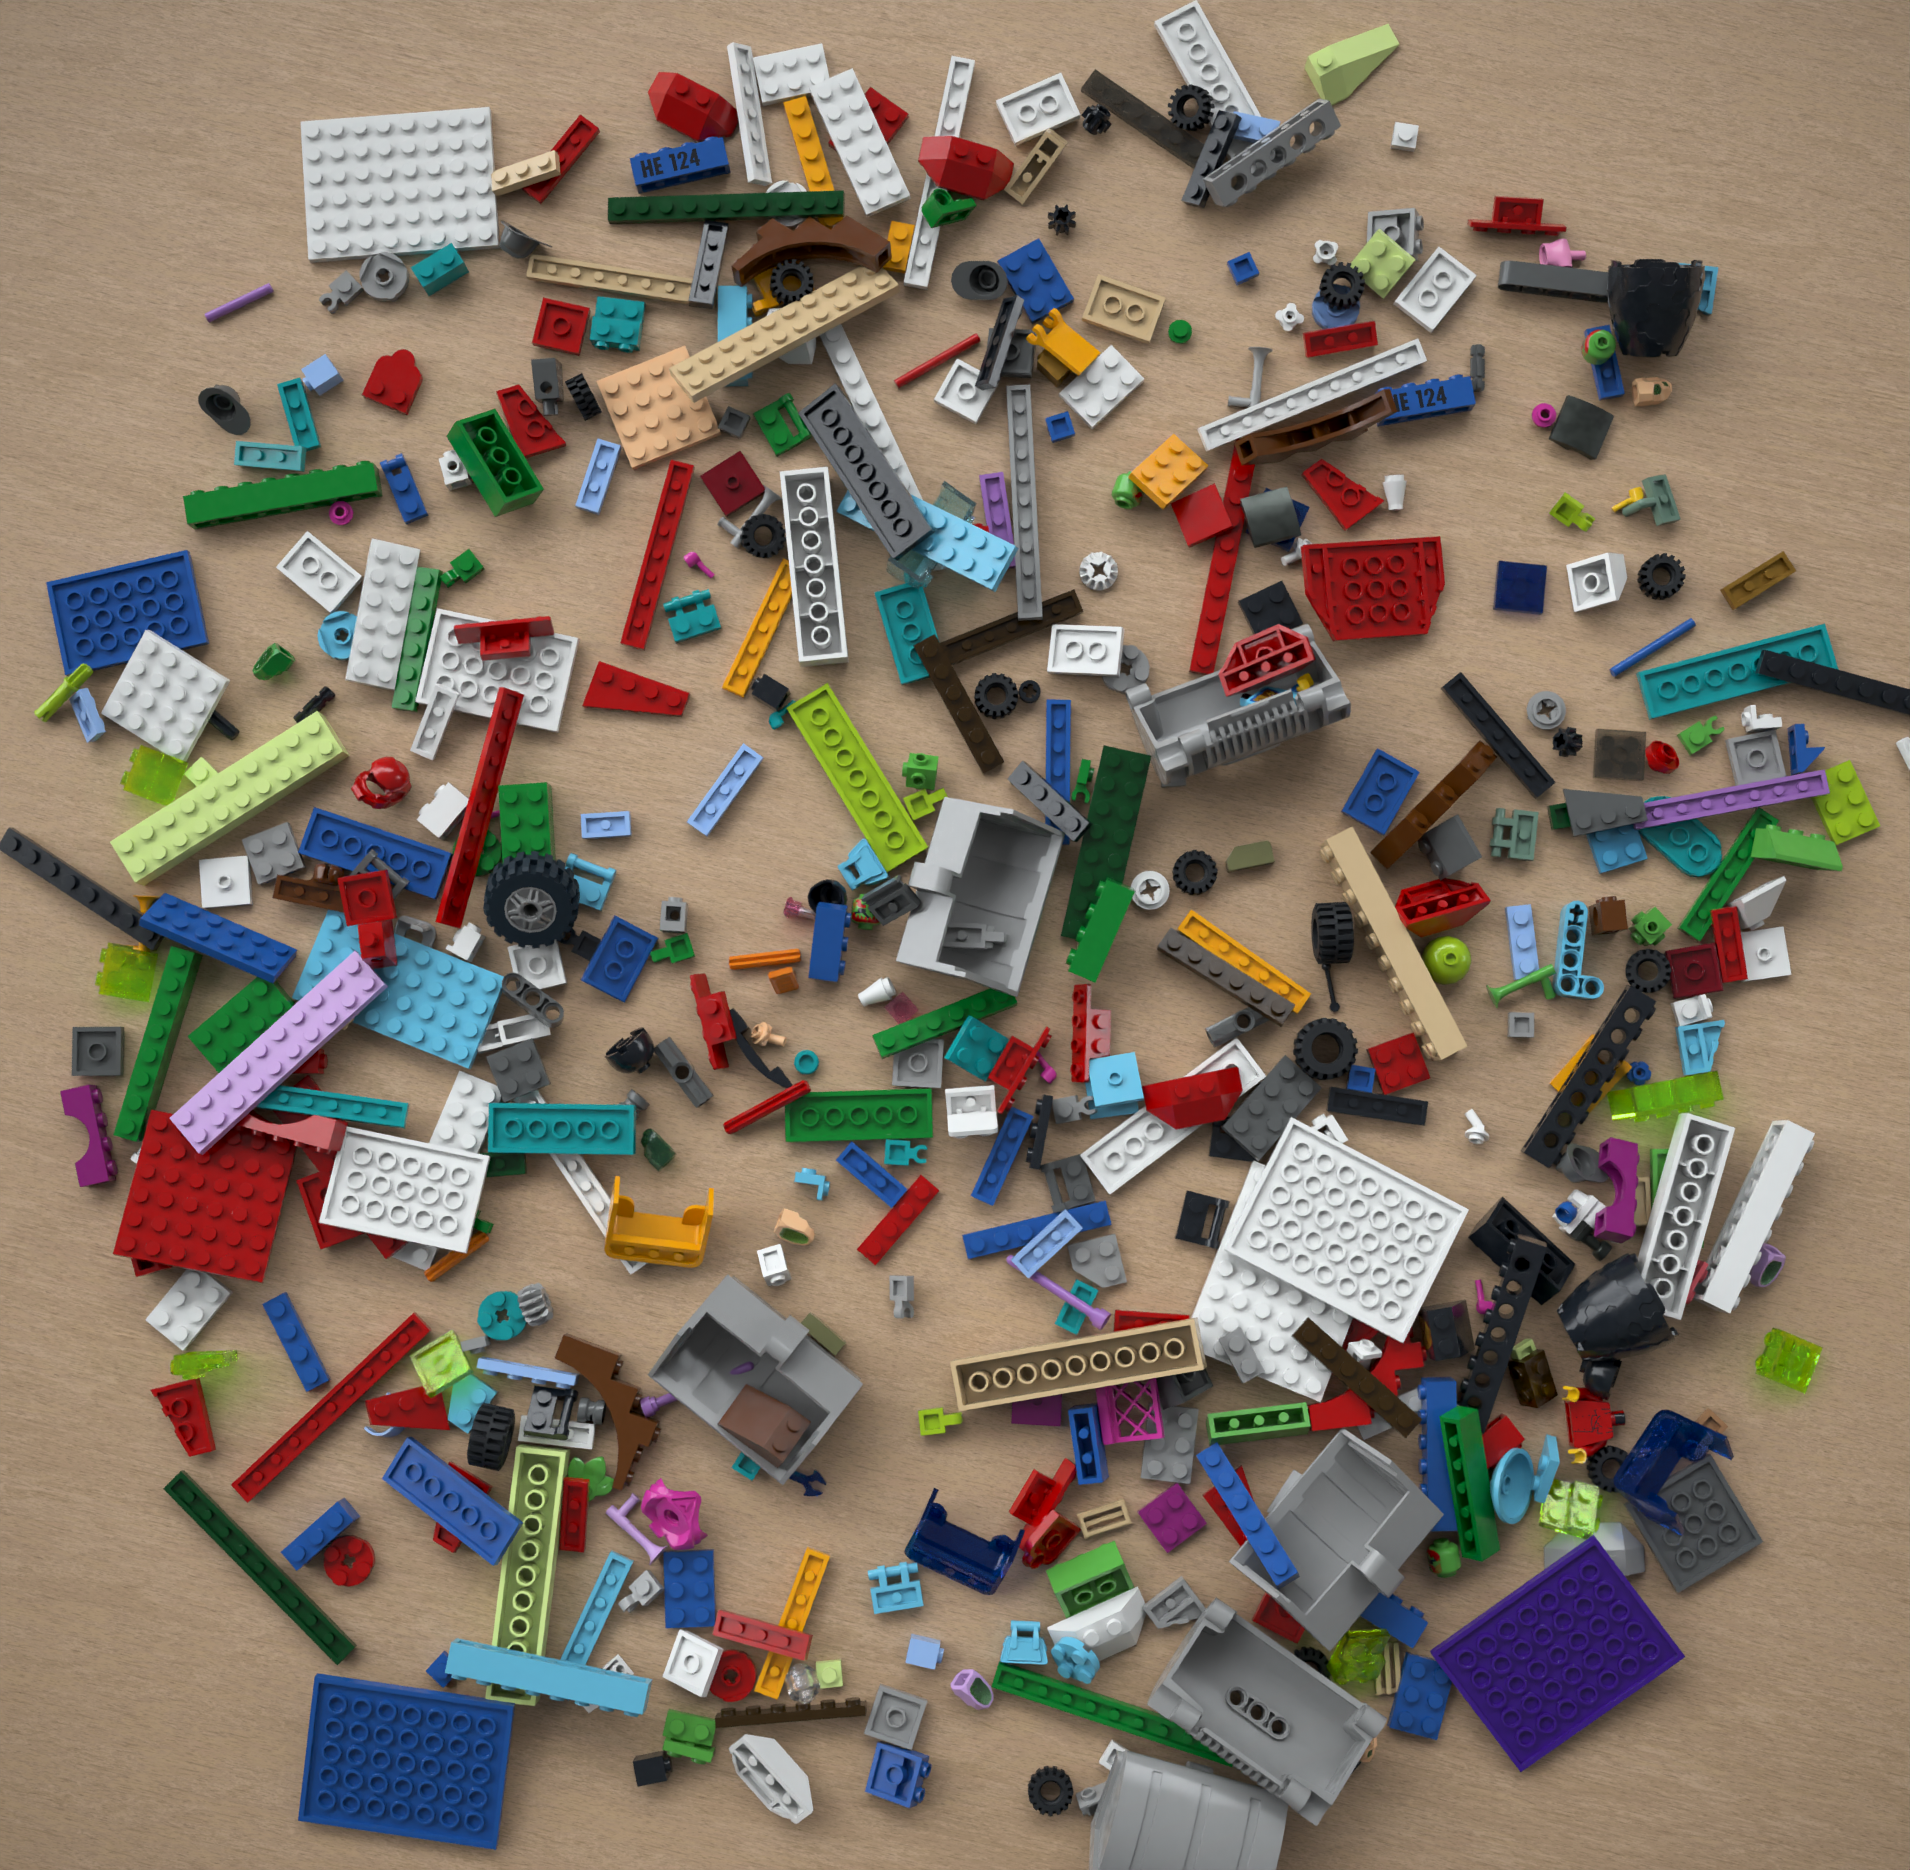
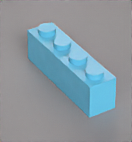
(734, 316)

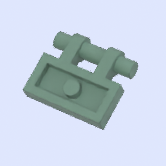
(1522, 834)

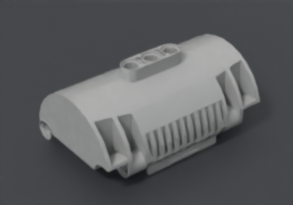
(1201, 728)
(1320, 1722)

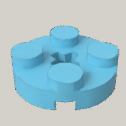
(331, 629)
(1074, 1660)

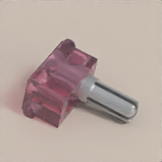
(795, 909)

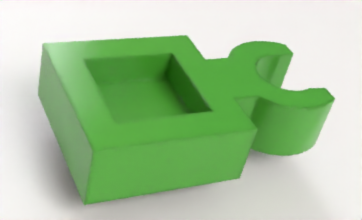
(1698, 736)

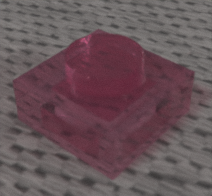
(901, 1008)

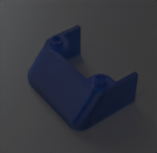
(1655, 1457)
(958, 1552)

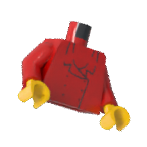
(1588, 1422)

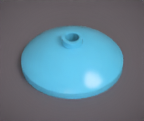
(1511, 1485)

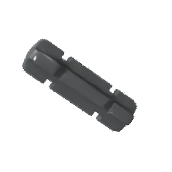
(1477, 367)

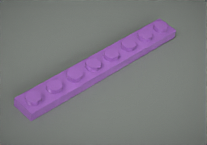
(1735, 799)

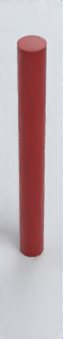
(937, 360)

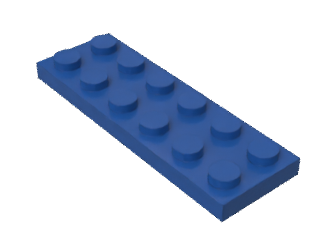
(347, 842)
(218, 937)
(452, 1501)

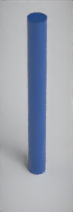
(1652, 647)

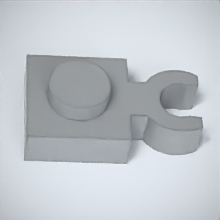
(343, 289)
(1070, 1109)

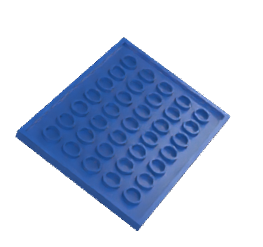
(406, 1761)

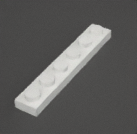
(749, 114)

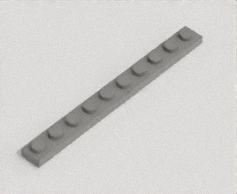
(1024, 502)

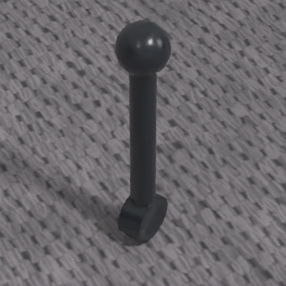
(1334, 1006)

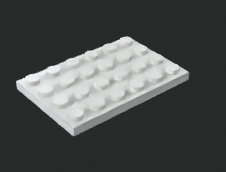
(540, 677)
(405, 1190)

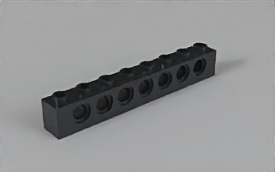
(1588, 1062)
(1534, 1252)

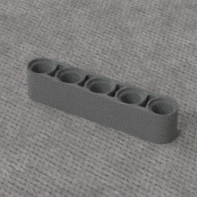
(1553, 281)

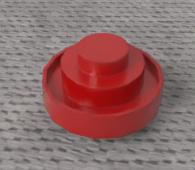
(1662, 757)

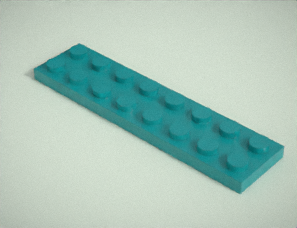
(1727, 672)

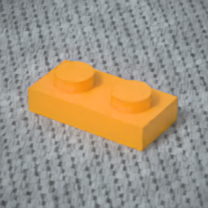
(900, 239)

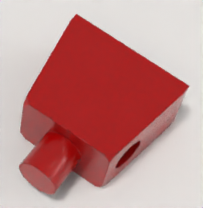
(376, 942)

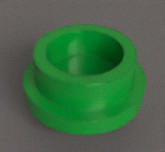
(1180, 331)

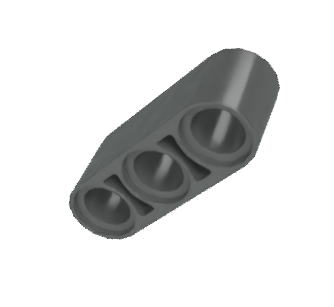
(527, 989)

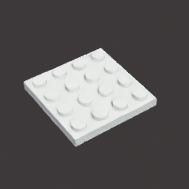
(165, 696)

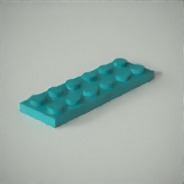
(562, 1128)

